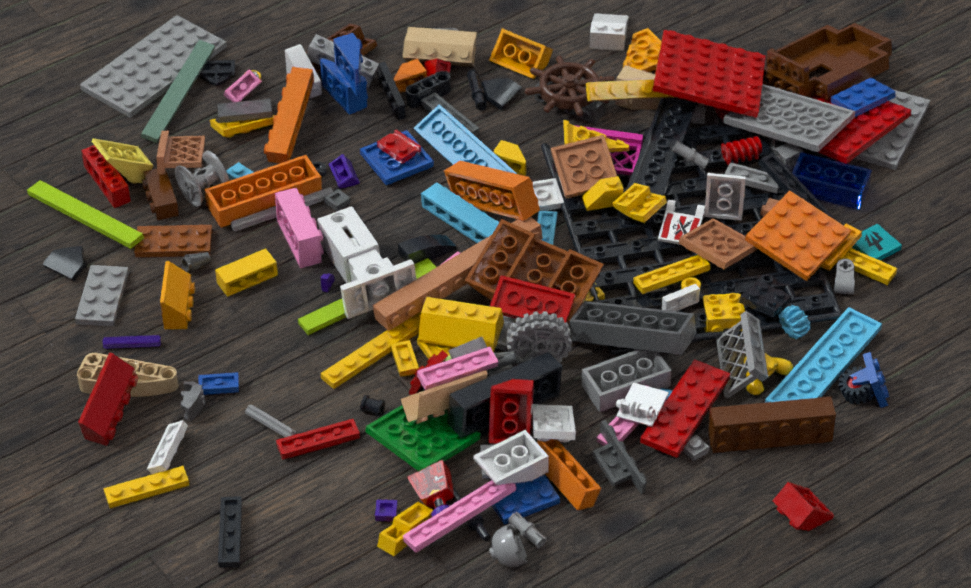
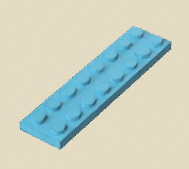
(827, 358)

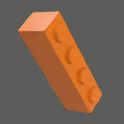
(569, 475)

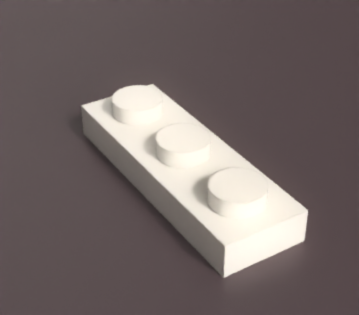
(167, 447)

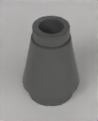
(195, 261)

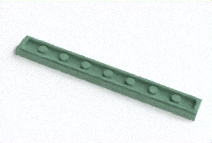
(178, 91)

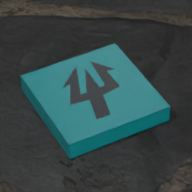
(877, 243)

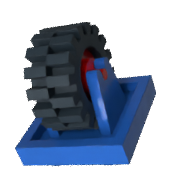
(864, 383)

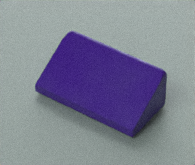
(343, 172)

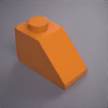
(408, 74)

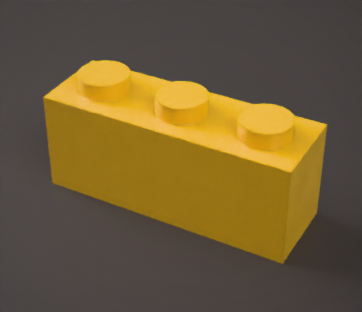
(246, 272)

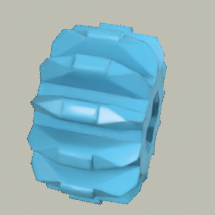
(794, 321)

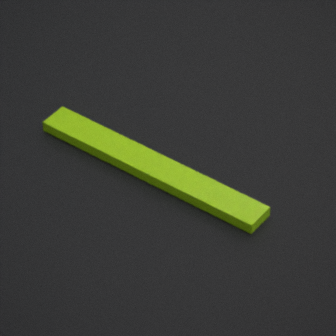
(85, 214)
(335, 311)

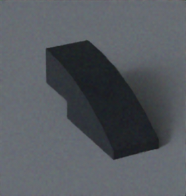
(425, 247)

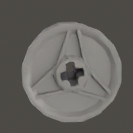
(191, 184)

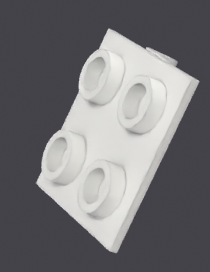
(641, 404)

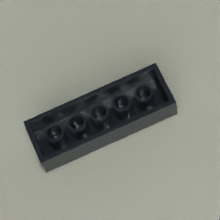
(471, 405)

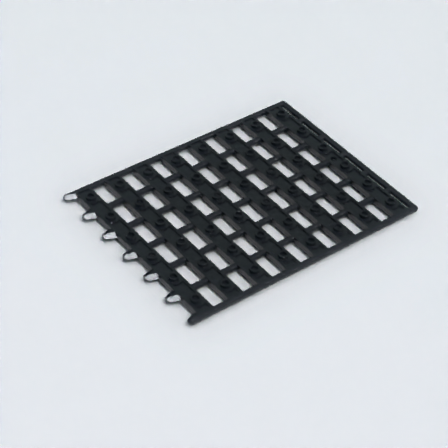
(651, 246)

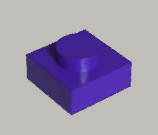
(385, 510)

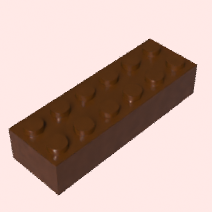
(771, 424)

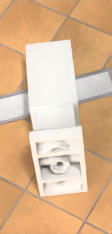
(360, 263)

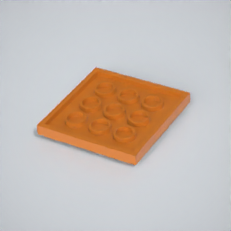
(797, 235)

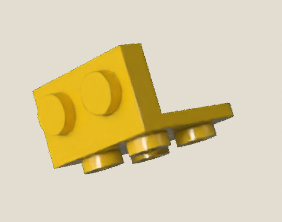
(722, 311)

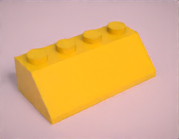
(458, 322)

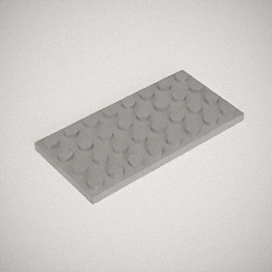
(148, 66)

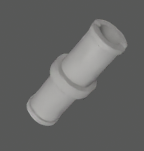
(690, 154)
(527, 530)

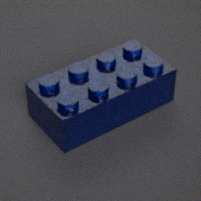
(833, 180)

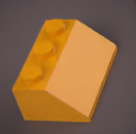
(520, 53)
(176, 297)

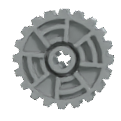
(538, 335)

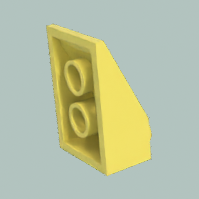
(125, 158)

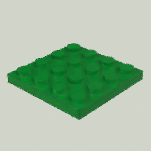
(421, 442)

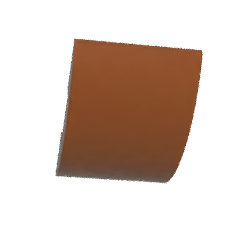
(524, 257)

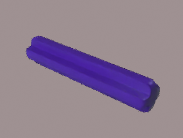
(131, 341)

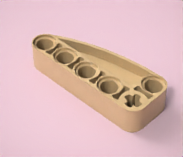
(152, 377)

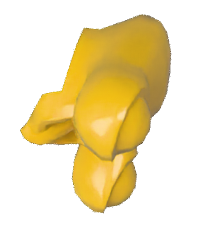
(773, 364)

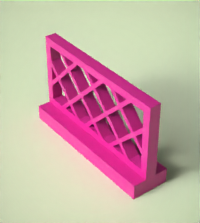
(635, 143)

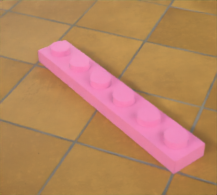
(456, 514)

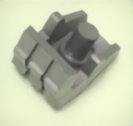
(192, 400)

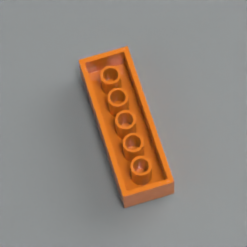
(257, 190)
(493, 190)

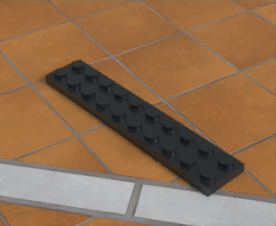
(656, 156)

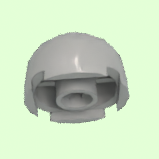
(507, 547)

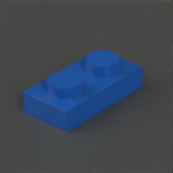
(219, 383)

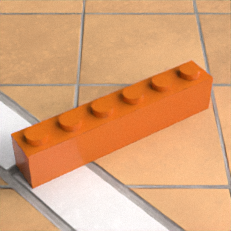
(290, 115)

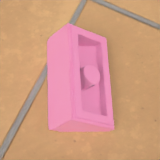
(242, 87)

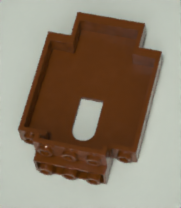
(848, 53)

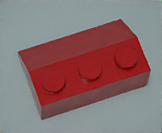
(510, 409)

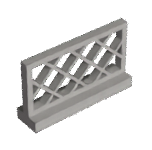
(752, 350)

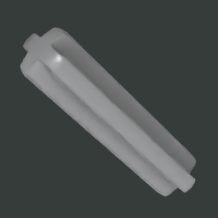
(269, 421)

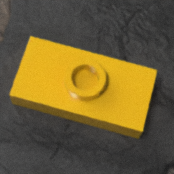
(404, 358)

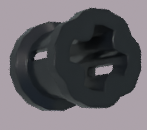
(372, 405)

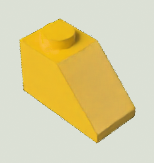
(512, 156)
(603, 193)

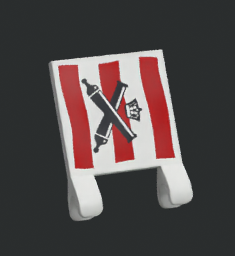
(678, 224)

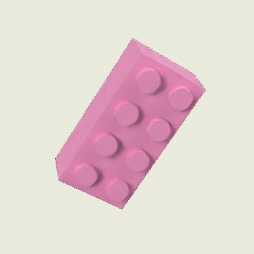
(299, 227)

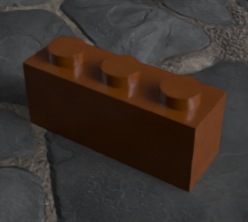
(160, 194)

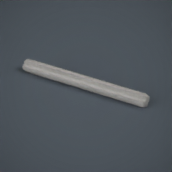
(270, 213)

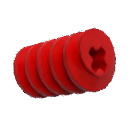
(741, 149)

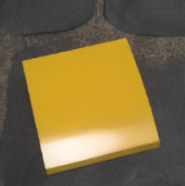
(639, 202)

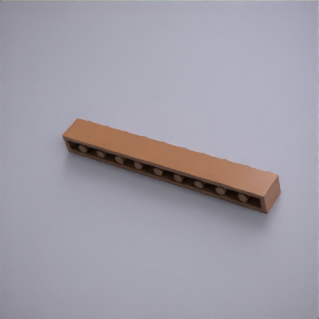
(436, 283)

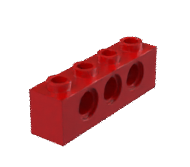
(106, 177)

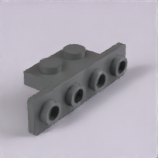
(615, 460)

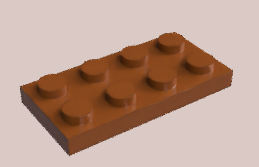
(173, 240)

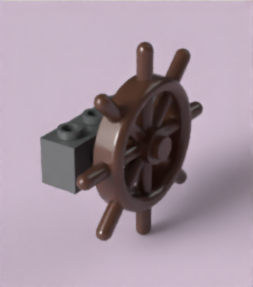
(569, 92)

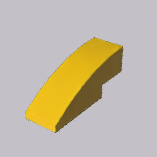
(392, 538)

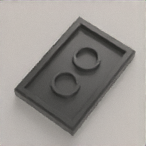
(244, 110)

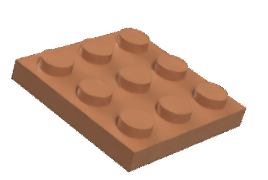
(582, 165)
(717, 243)

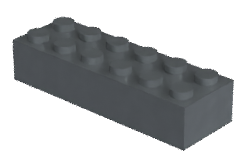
(633, 327)

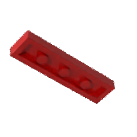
(317, 439)

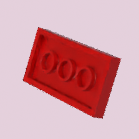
(522, 297)

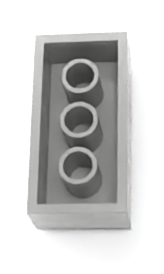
(613, 378)

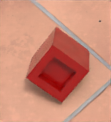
(436, 65)

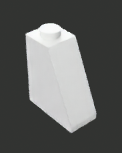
(297, 57)

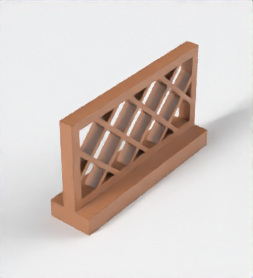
(179, 151)

